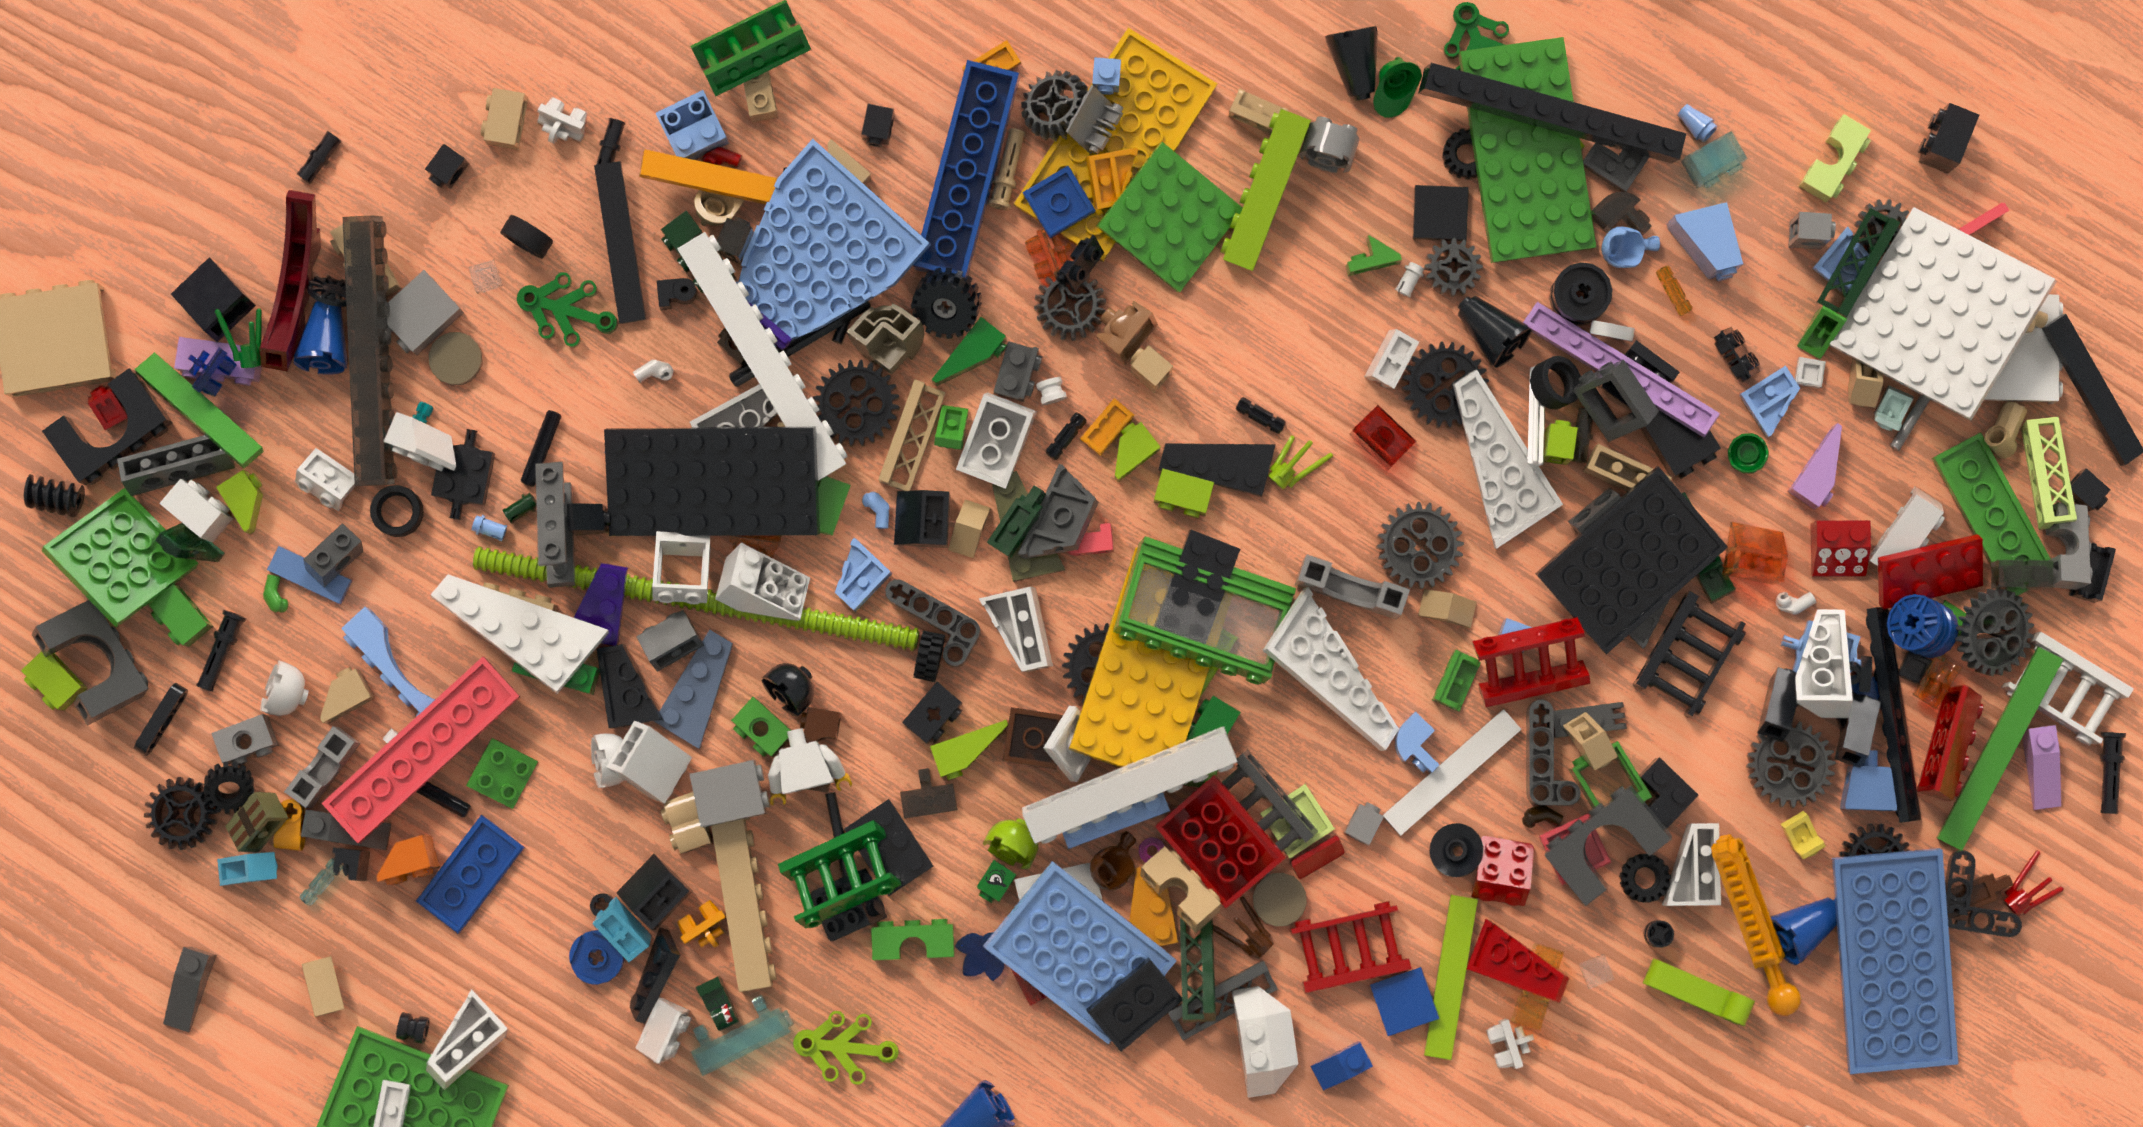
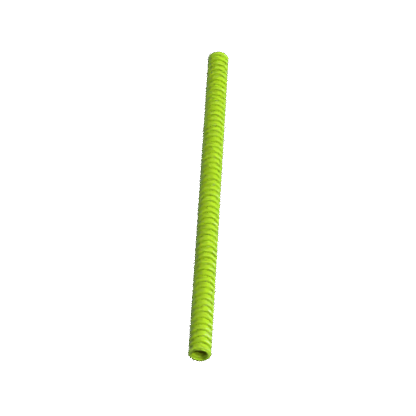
(643, 589)

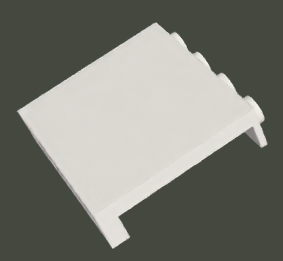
(2033, 366)

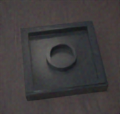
(1440, 212)

